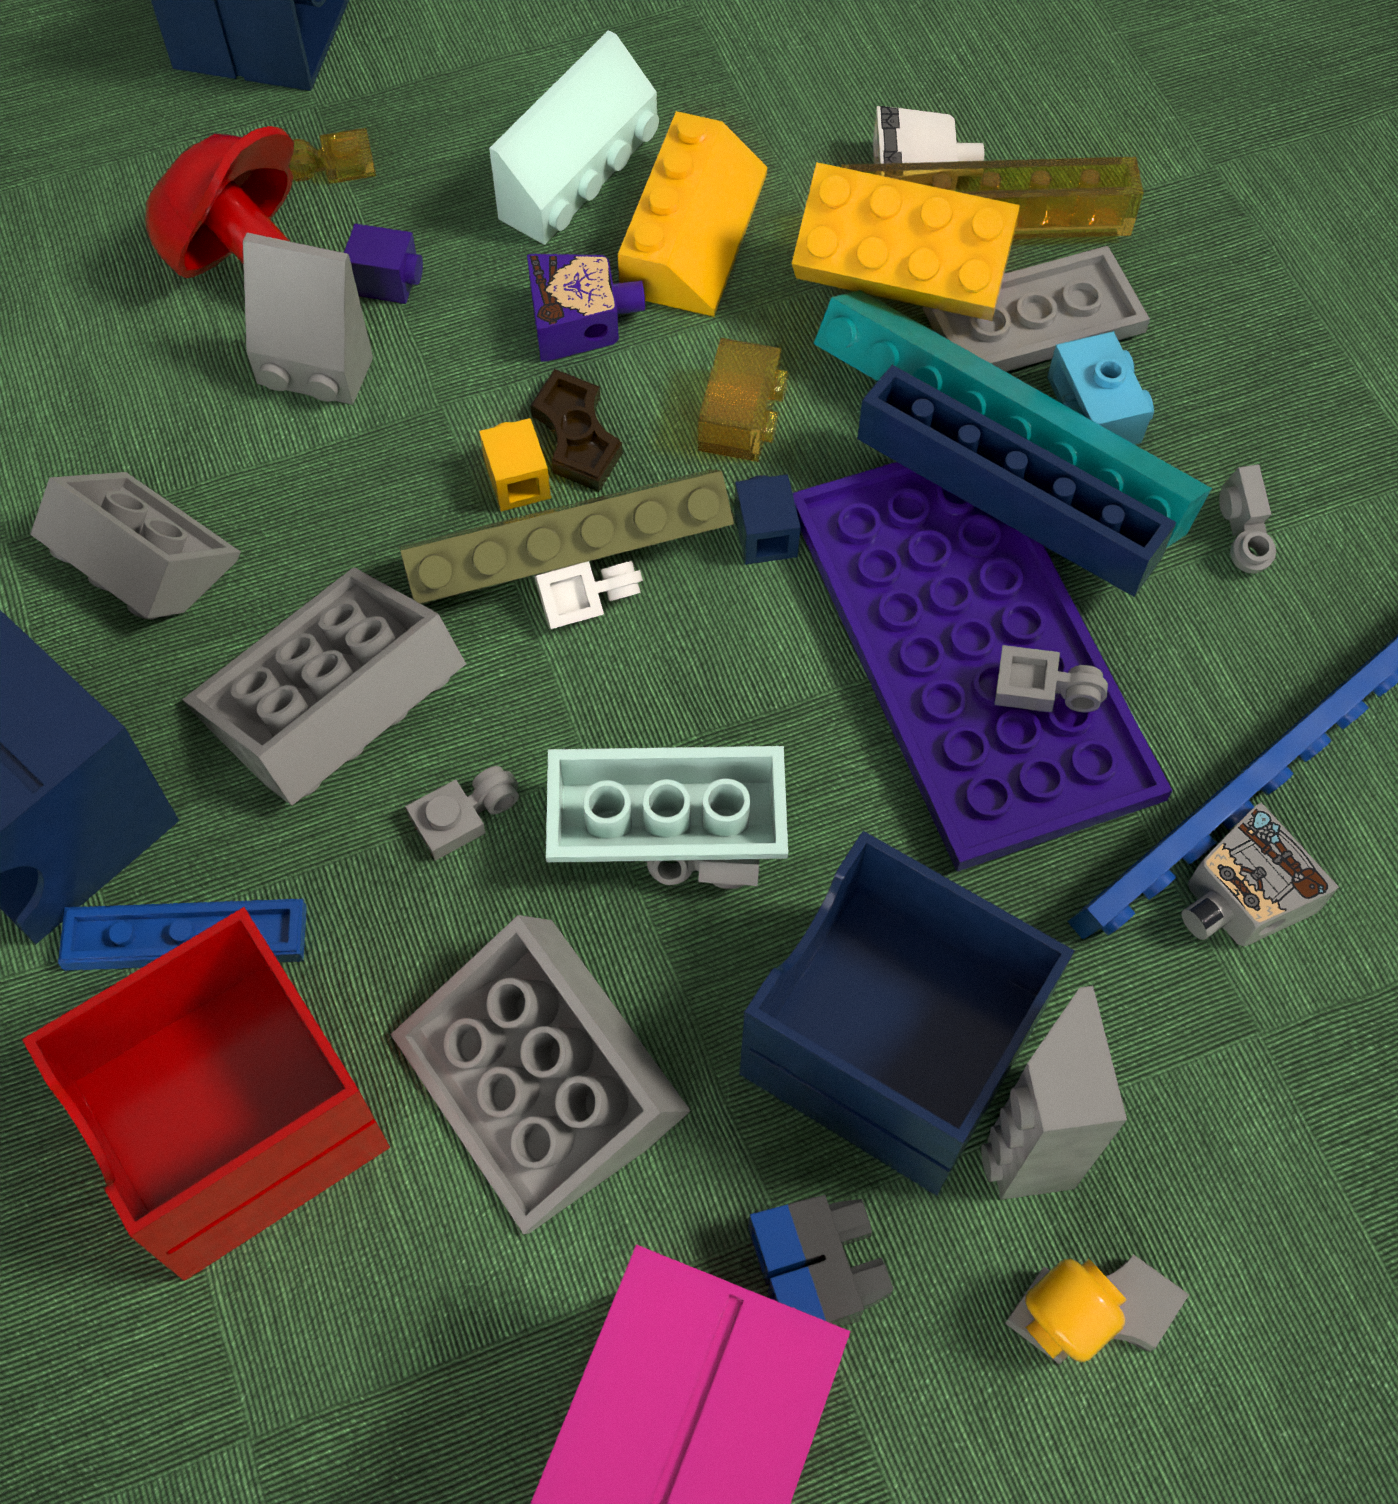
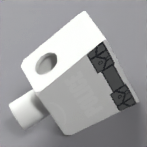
(919, 137)

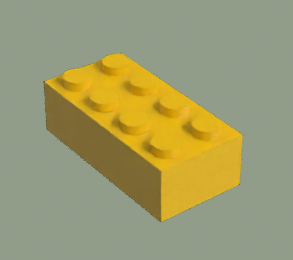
(905, 241)

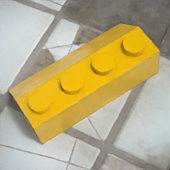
(692, 215)

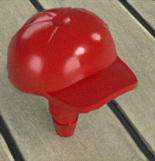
(217, 196)

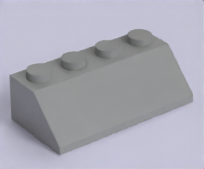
(1059, 1109)

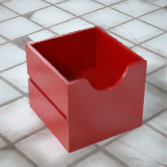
(206, 1096)

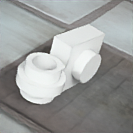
(573, 595)

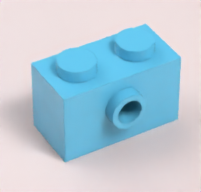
(1100, 383)

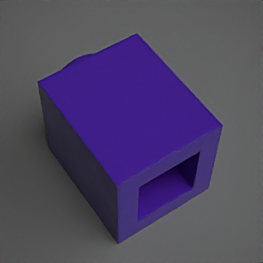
(384, 262)

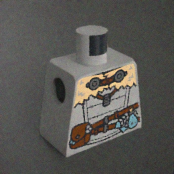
(1256, 882)

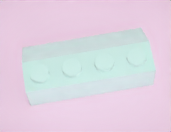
(573, 140)
(666, 804)

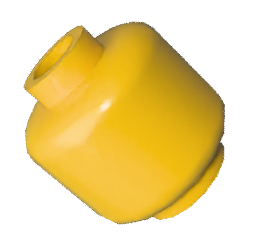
(1075, 1310)

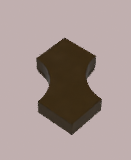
(584, 447)

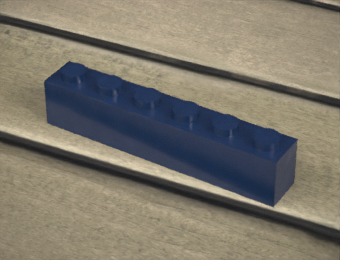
(1014, 480)

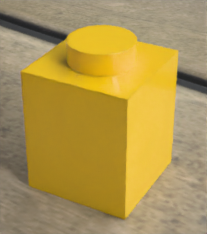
(515, 464)

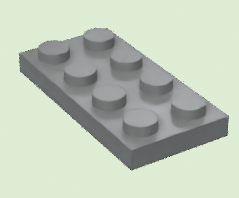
(1048, 307)

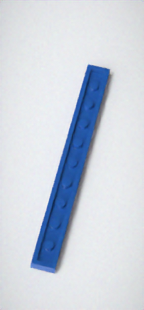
(1231, 802)

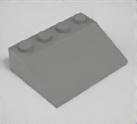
(326, 682)
(538, 1071)

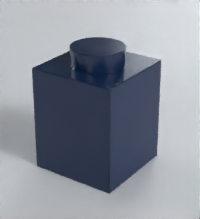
(766, 519)

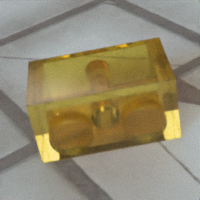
(740, 400)

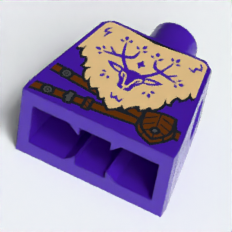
(578, 303)

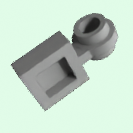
(1247, 508)
(1031, 679)
(451, 819)
(722, 873)

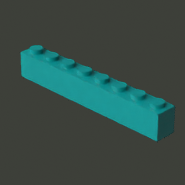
(877, 336)

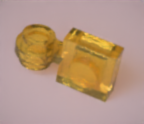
(343, 156)

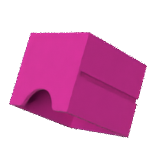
(693, 1395)

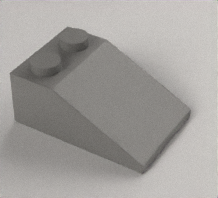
(304, 319)

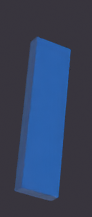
(142, 933)

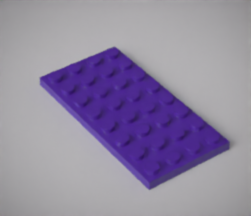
(928, 606)

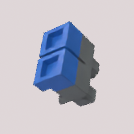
(806, 1260)

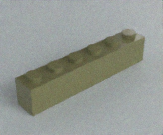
(566, 535)

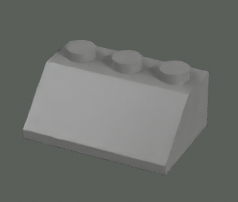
(131, 542)

